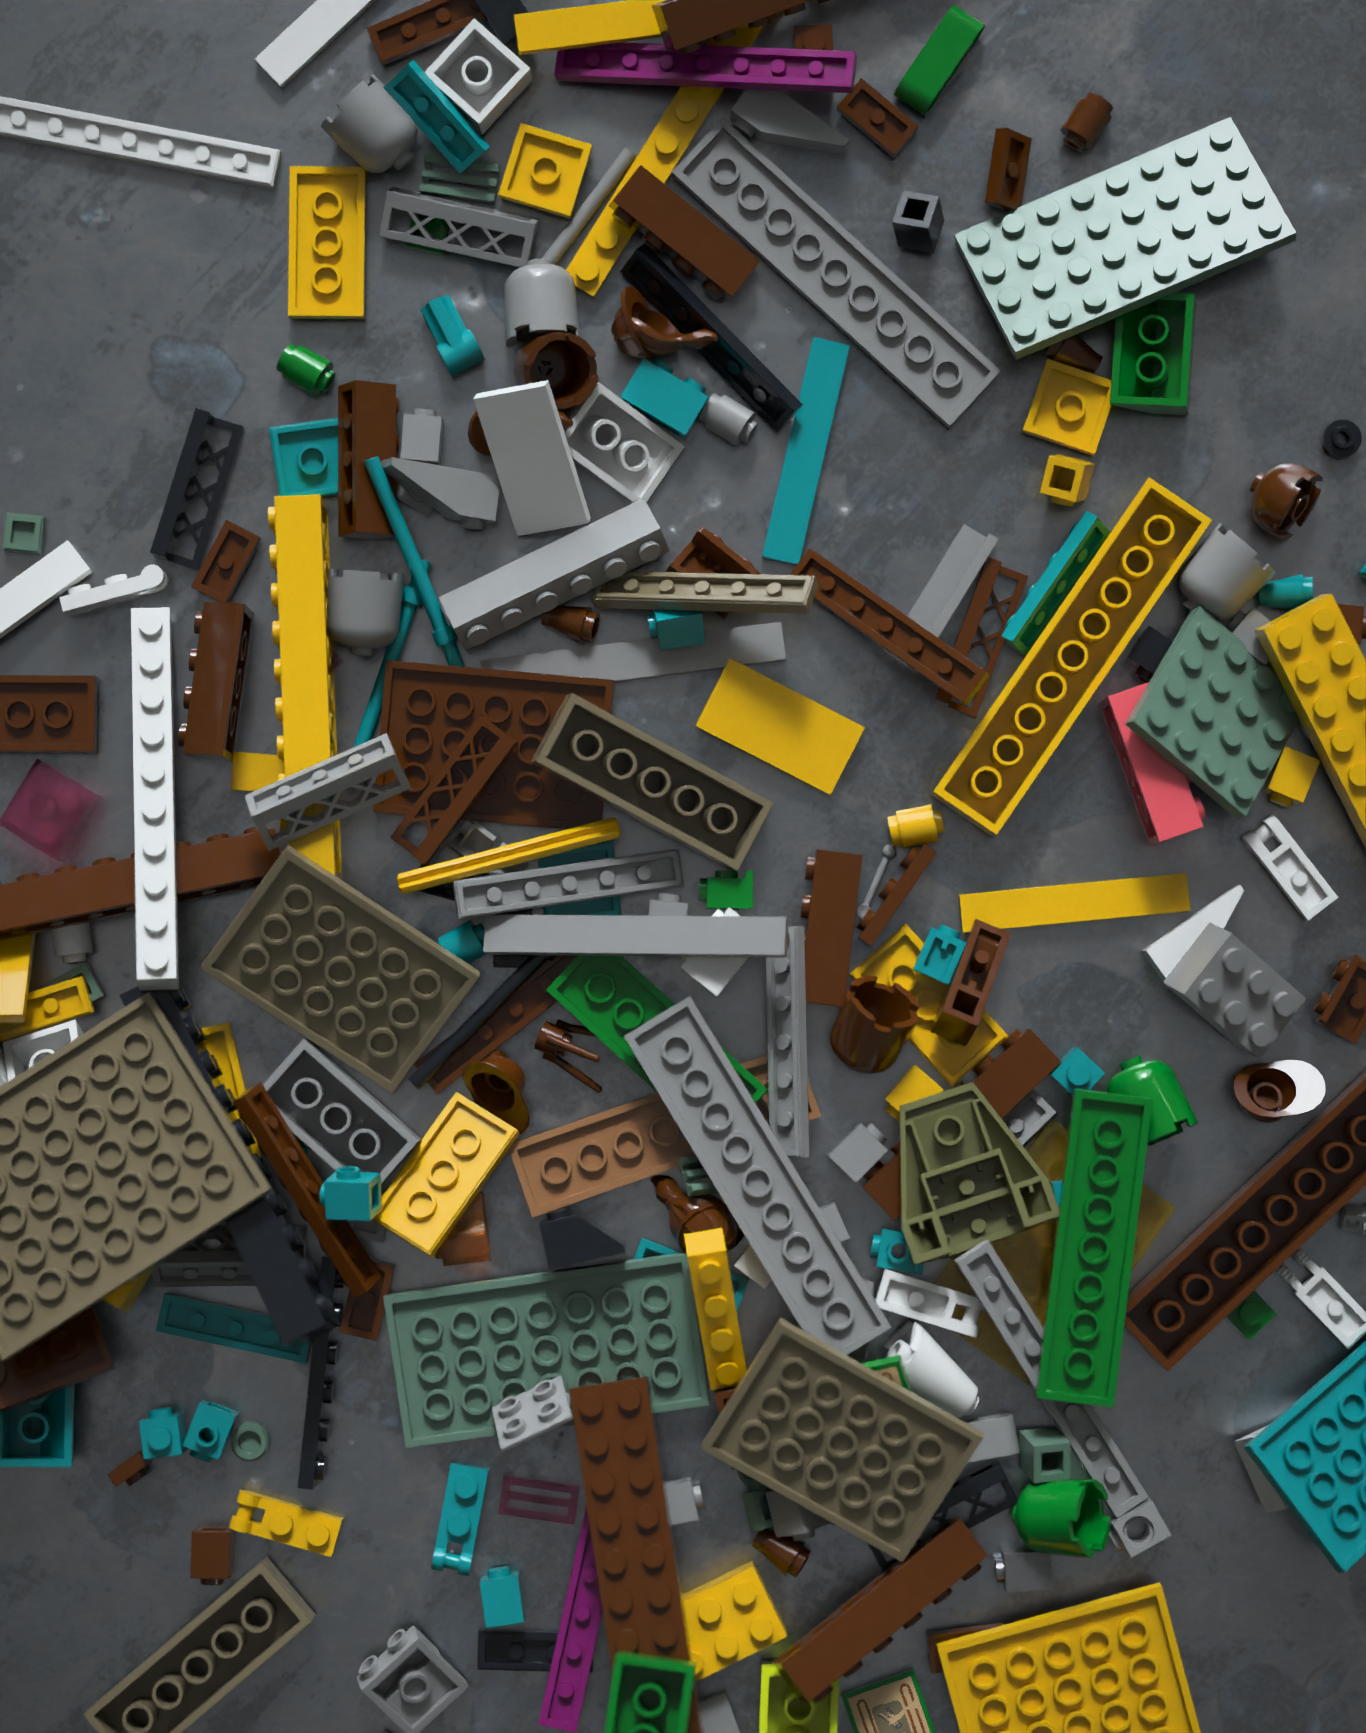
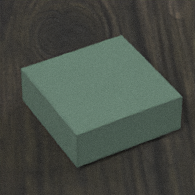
(24, 533)

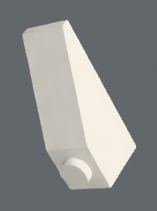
(1171, 947)

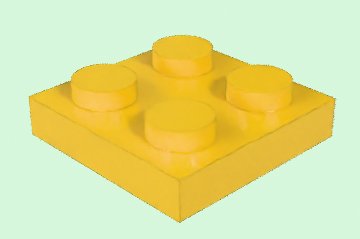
(545, 171)
(1069, 407)

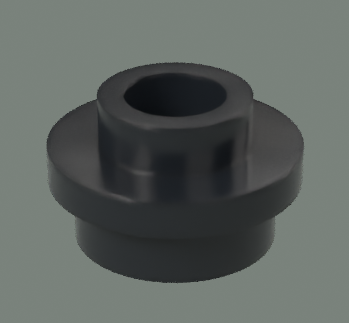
(1334, 447)

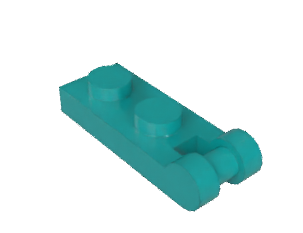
(460, 1517)

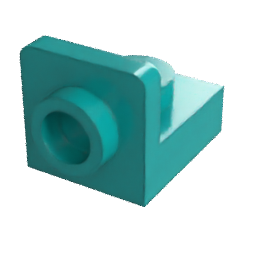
(940, 954)

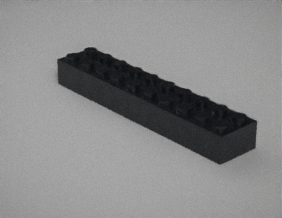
(259, 1230)

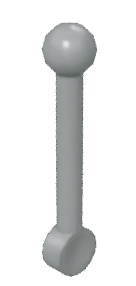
(888, 852)

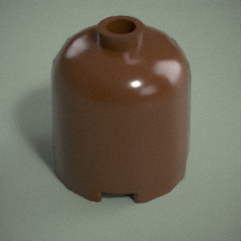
(570, 366)
(873, 1025)

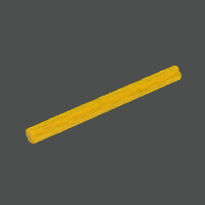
(508, 855)

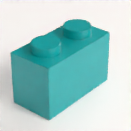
(665, 398)

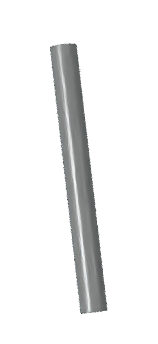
(589, 206)

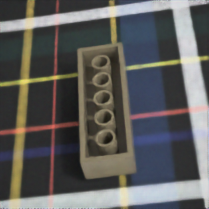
(652, 782)
(205, 1657)

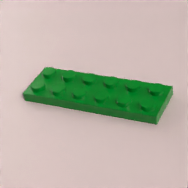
(616, 999)

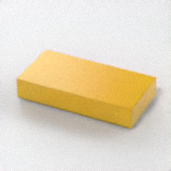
(254, 770)

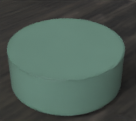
(250, 1441)

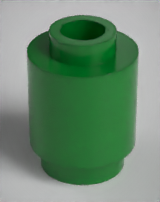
(306, 369)

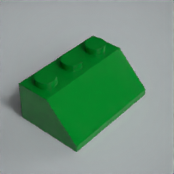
(1155, 356)

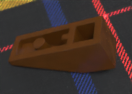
(971, 983)

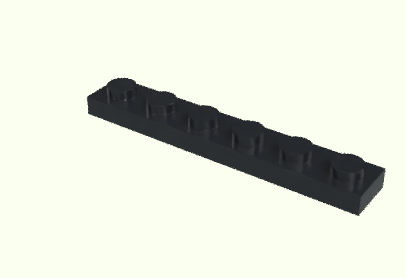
(726, 355)
(319, 1387)

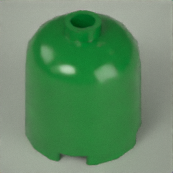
(1160, 1083)
(1063, 1517)

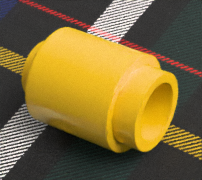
(916, 826)

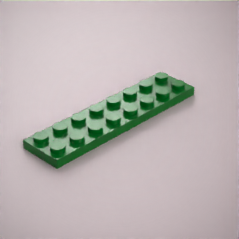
(1093, 1247)

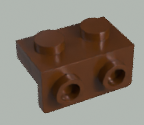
(710, 555)
(1345, 1006)

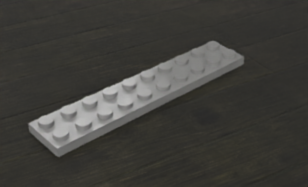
(835, 272)
(756, 1178)

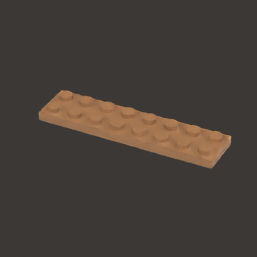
(611, 1149)

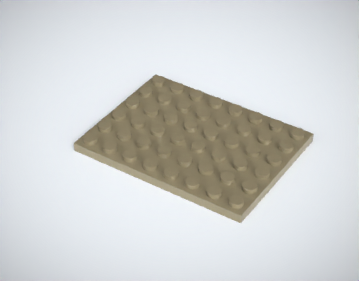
(108, 1169)

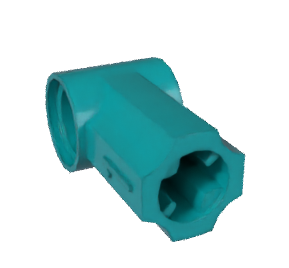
(455, 343)

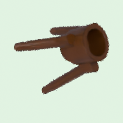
(555, 1041)

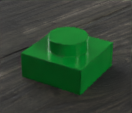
(1251, 1315)

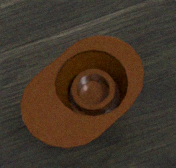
(498, 1088)
(1278, 1089)

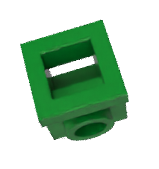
(727, 890)

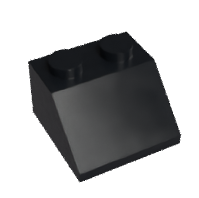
(576, 1238)

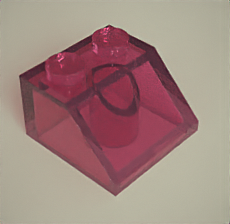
(50, 810)

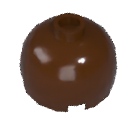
(1284, 496)

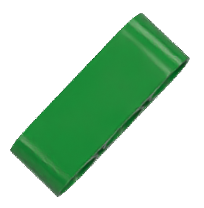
(939, 60)

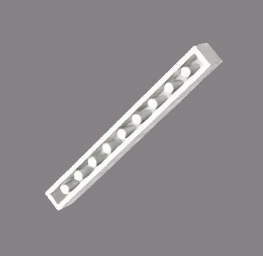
(154, 799)

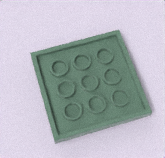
(1215, 713)

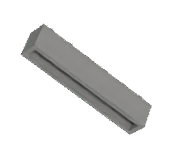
(554, 574)

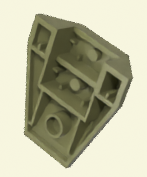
(965, 1176)

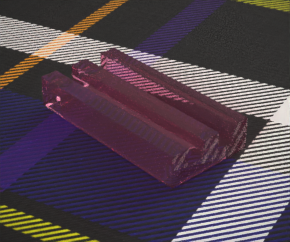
(541, 1499)

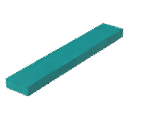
(805, 451)

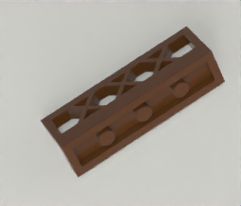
(971, 624)
(464, 799)

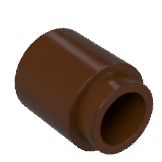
(1086, 122)

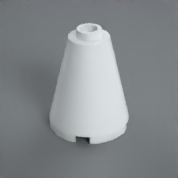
(932, 1371)

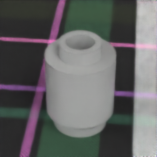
(728, 419)

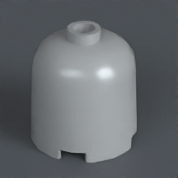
(373, 128)
(539, 301)
(1222, 575)
(364, 609)

